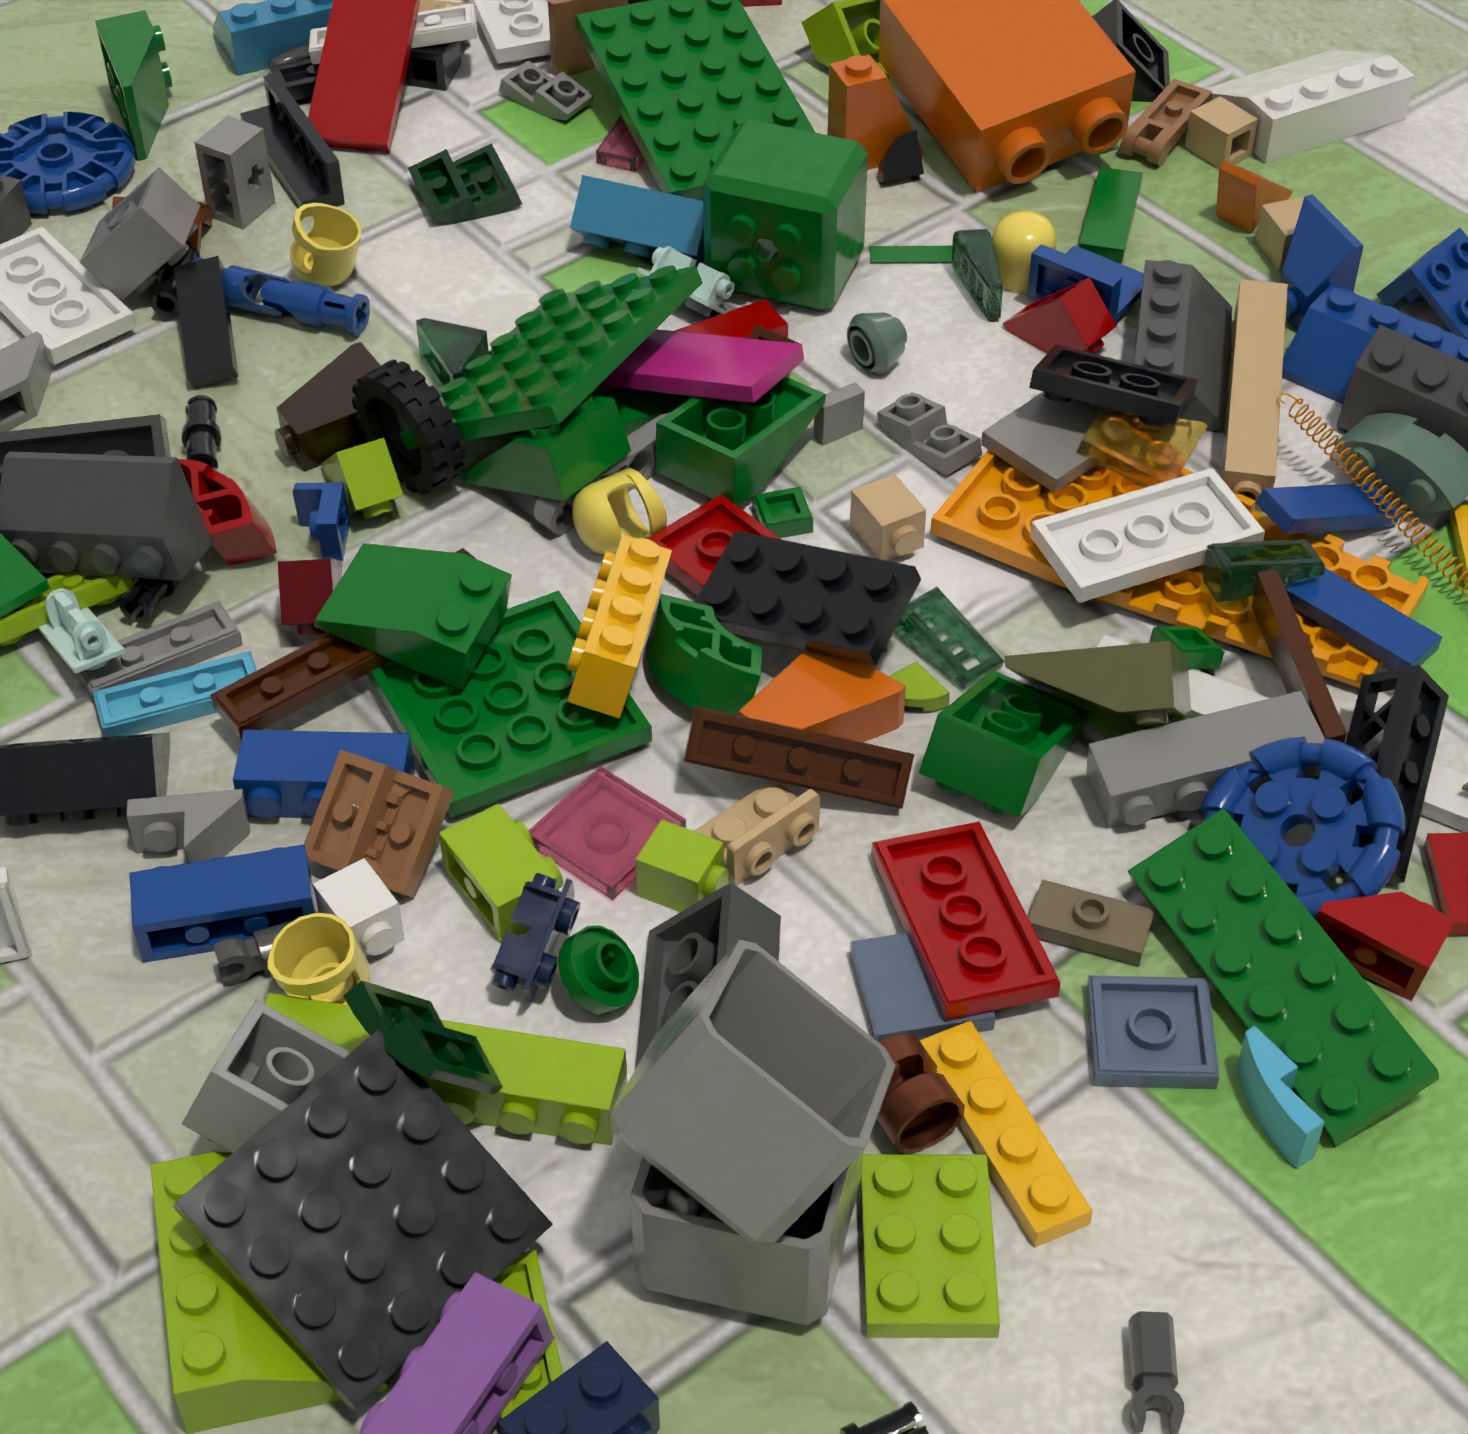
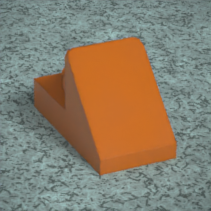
(1243, 193)

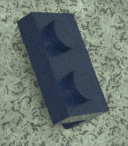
(589, 1398)

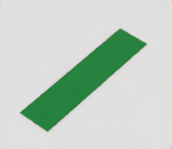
(910, 254)

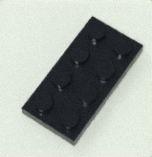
(809, 596)

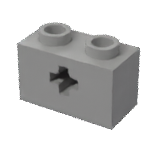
(235, 172)

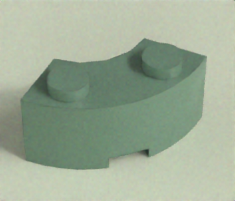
(1413, 462)

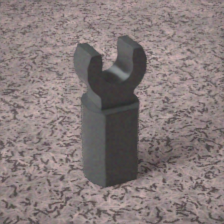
(242, 958)
(1154, 1369)

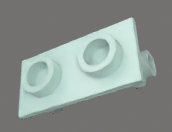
(709, 294)
(77, 633)

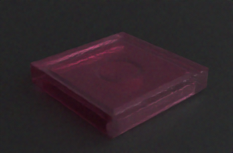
(601, 831)

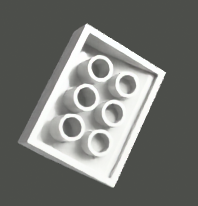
(1320, 100)

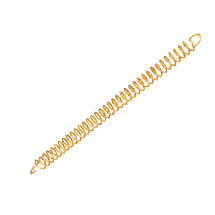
(1435, 551)

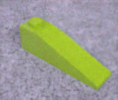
(845, 31)

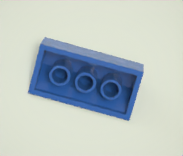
(1338, 332)

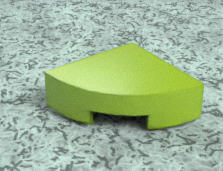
(922, 688)

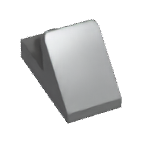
(199, 823)

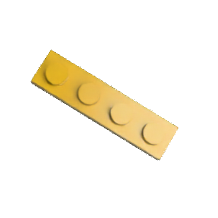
(1003, 1128)

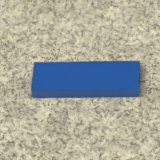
(1325, 508)
(1363, 620)

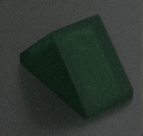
(449, 348)

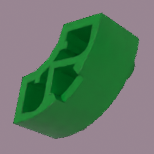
(701, 658)

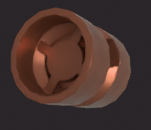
(919, 1102)

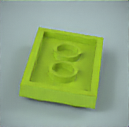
(928, 1247)

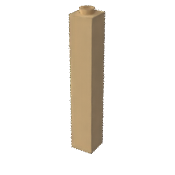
(1254, 388)

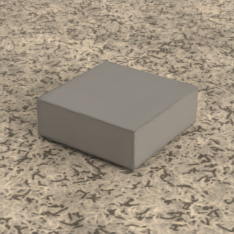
(840, 414)

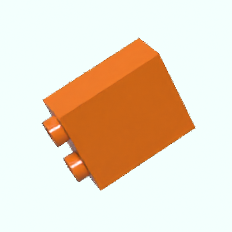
(1007, 81)

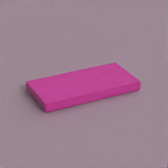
(706, 365)

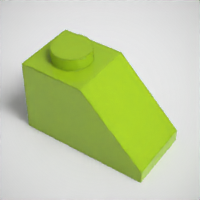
(367, 477)

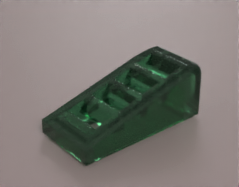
(978, 270)
(1233, 567)
(947, 619)

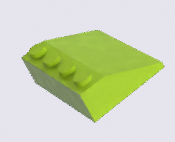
(222, 1345)

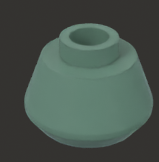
(876, 341)

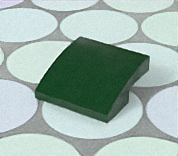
(464, 188)
(420, 1040)

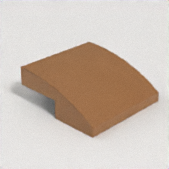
(567, 48)
(377, 817)

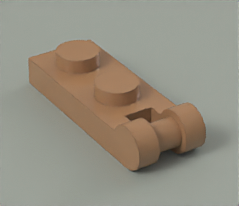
(1163, 122)

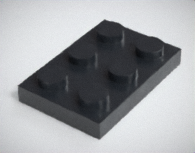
(1113, 385)

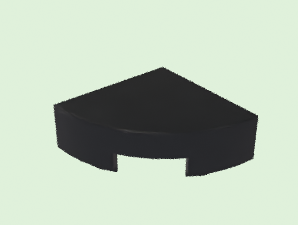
(901, 158)

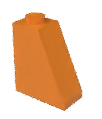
(864, 107)
(831, 698)

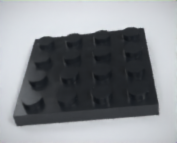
(361, 1217)

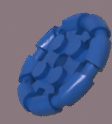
(62, 155)
(1322, 804)

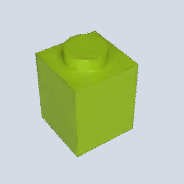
(679, 867)

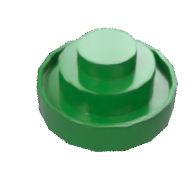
(598, 970)

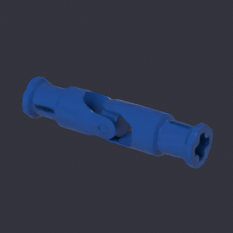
(305, 301)

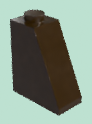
(321, 413)

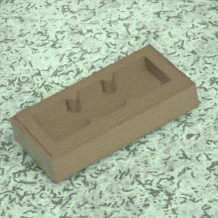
(1091, 922)

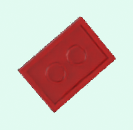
(701, 539)

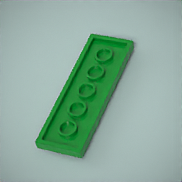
(1283, 975)

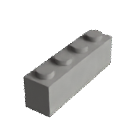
(1179, 761)

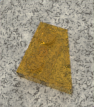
(1140, 450)

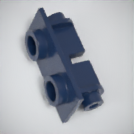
(531, 959)

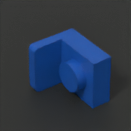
(326, 513)

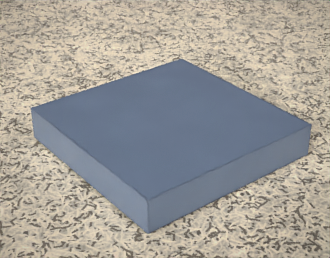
(898, 990)
(1151, 1032)

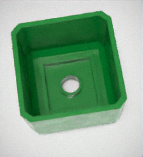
(786, 213)

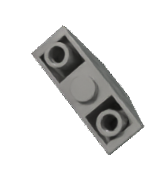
(22, 380)

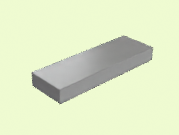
(167, 648)

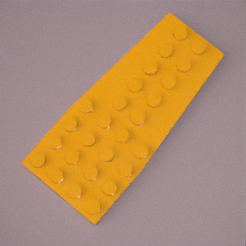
(995, 514)

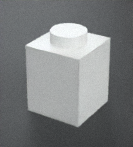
(364, 904)

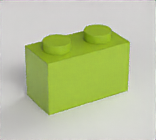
(491, 862)

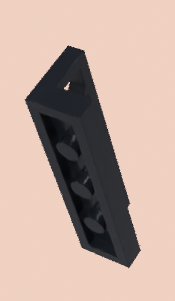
(296, 148)
(1408, 745)

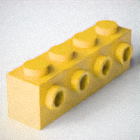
(616, 624)

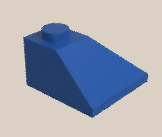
(1318, 256)

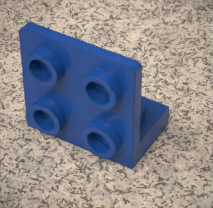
(1054, 270)
(1441, 280)

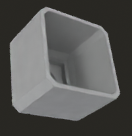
(754, 1094)
(698, 1257)

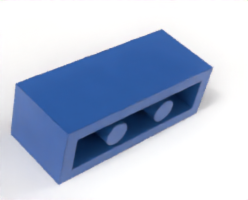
(290, 769)
(202, 902)

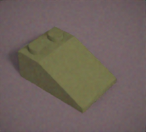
(1130, 681)

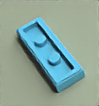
(168, 696)

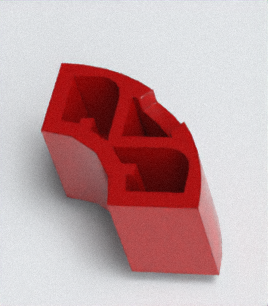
(231, 518)

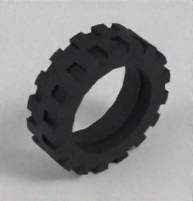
(397, 392)

